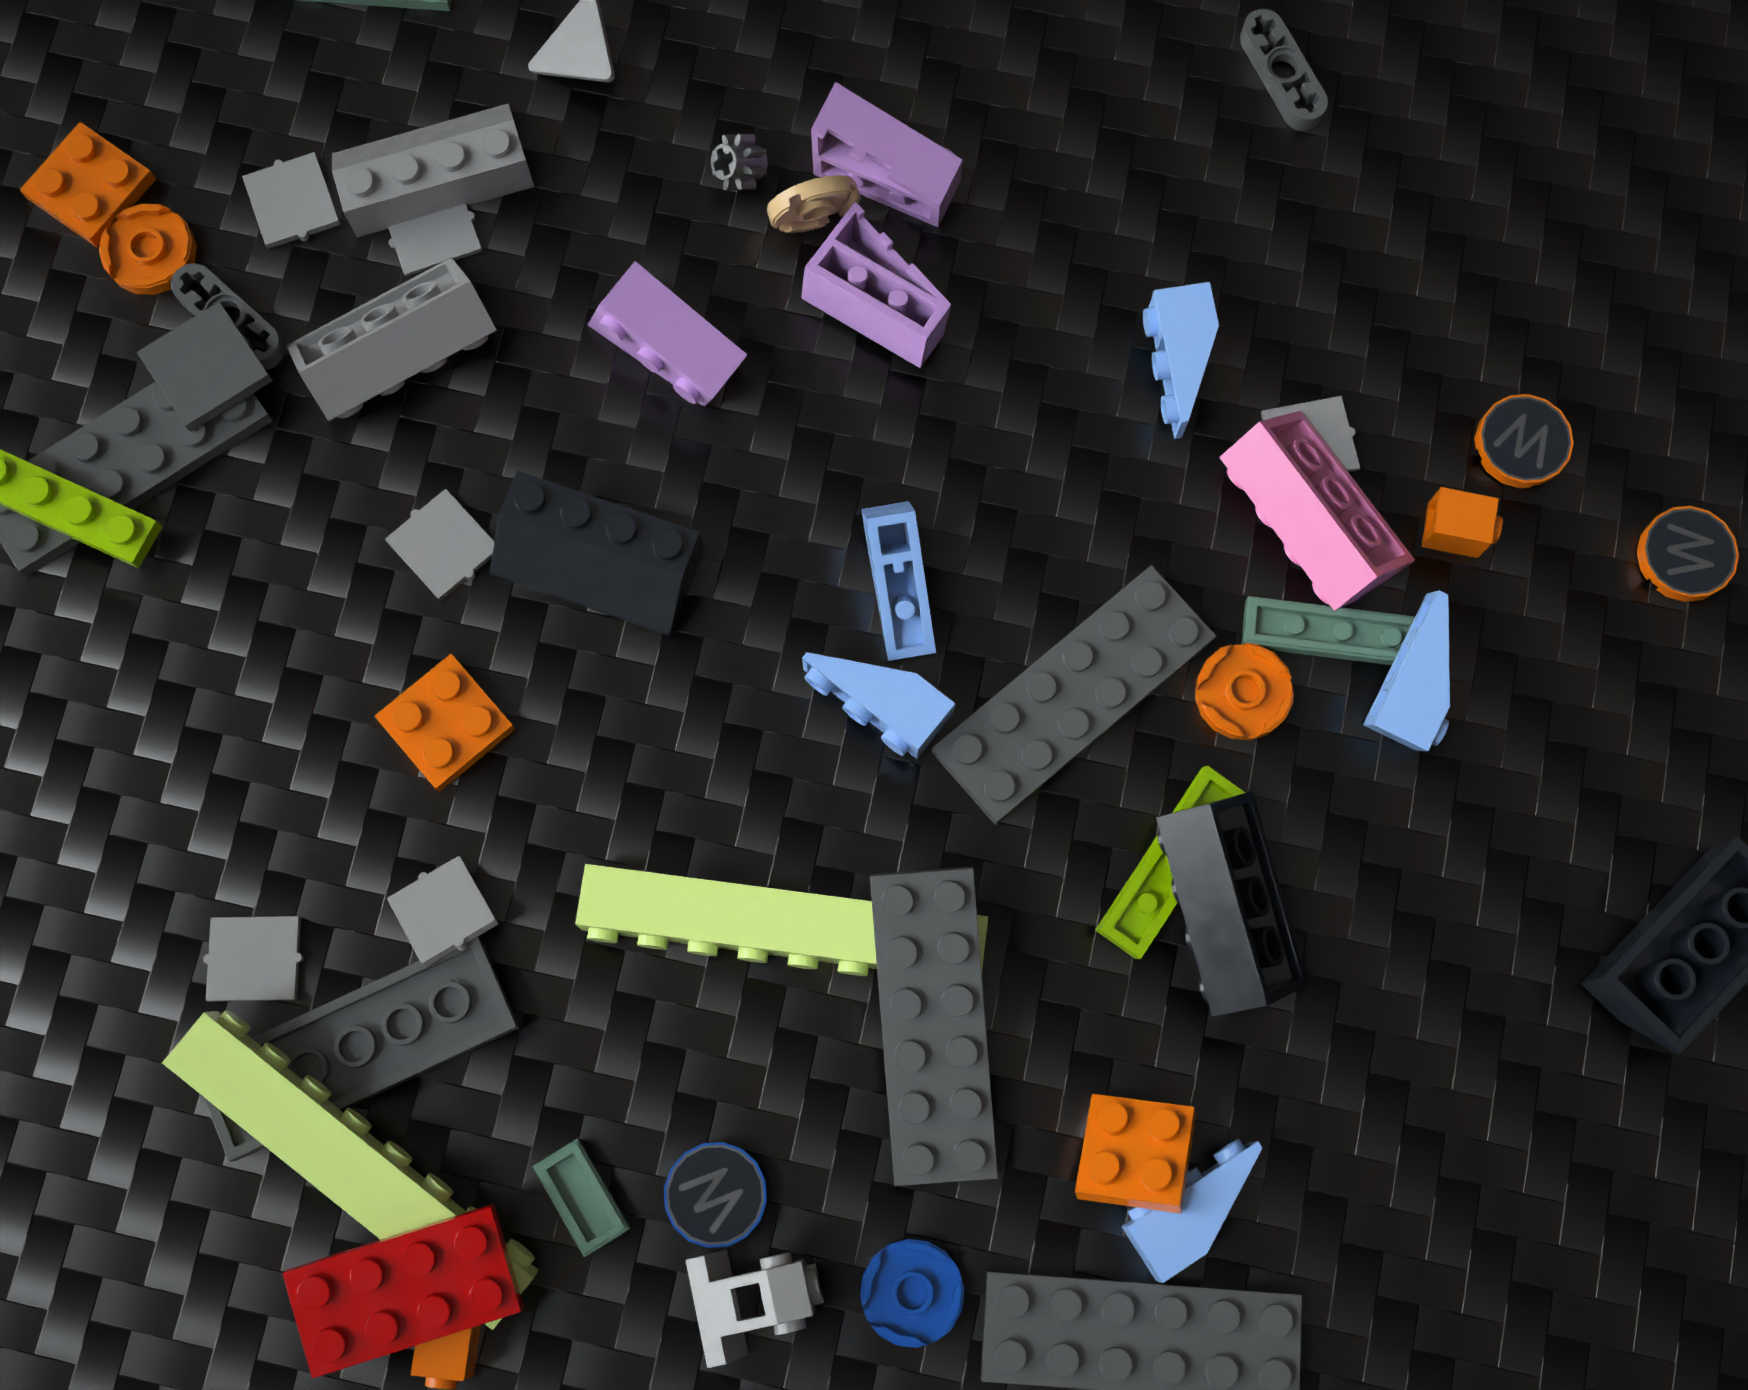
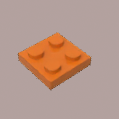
(87, 183)
(445, 722)
(1136, 1153)

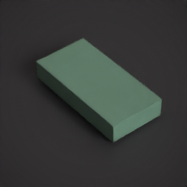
(581, 1197)

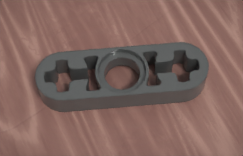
(1283, 89)
(219, 292)

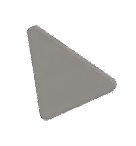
(577, 47)

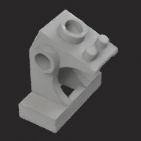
(787, 1293)

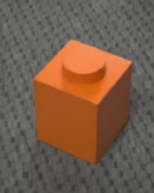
(1461, 522)
(447, 1359)

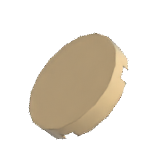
(811, 202)

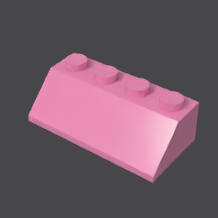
(1315, 509)

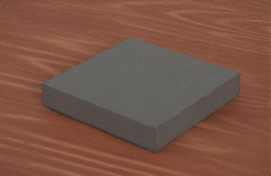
(204, 366)

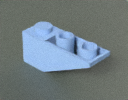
(1183, 333)
(891, 699)
(1176, 1240)

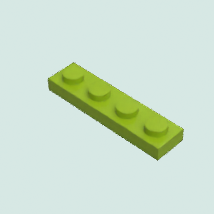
(75, 511)
(1148, 893)

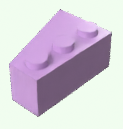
(883, 157)
(874, 290)
(666, 335)

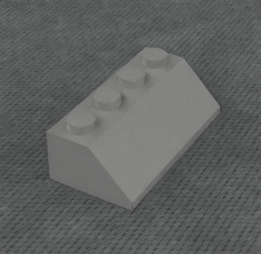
(431, 170)
(391, 339)

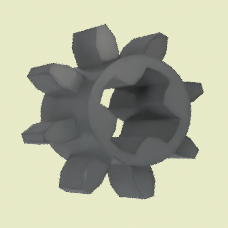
(739, 162)

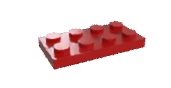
(403, 1291)

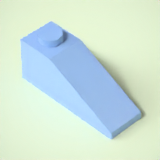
(899, 580)
(1417, 687)

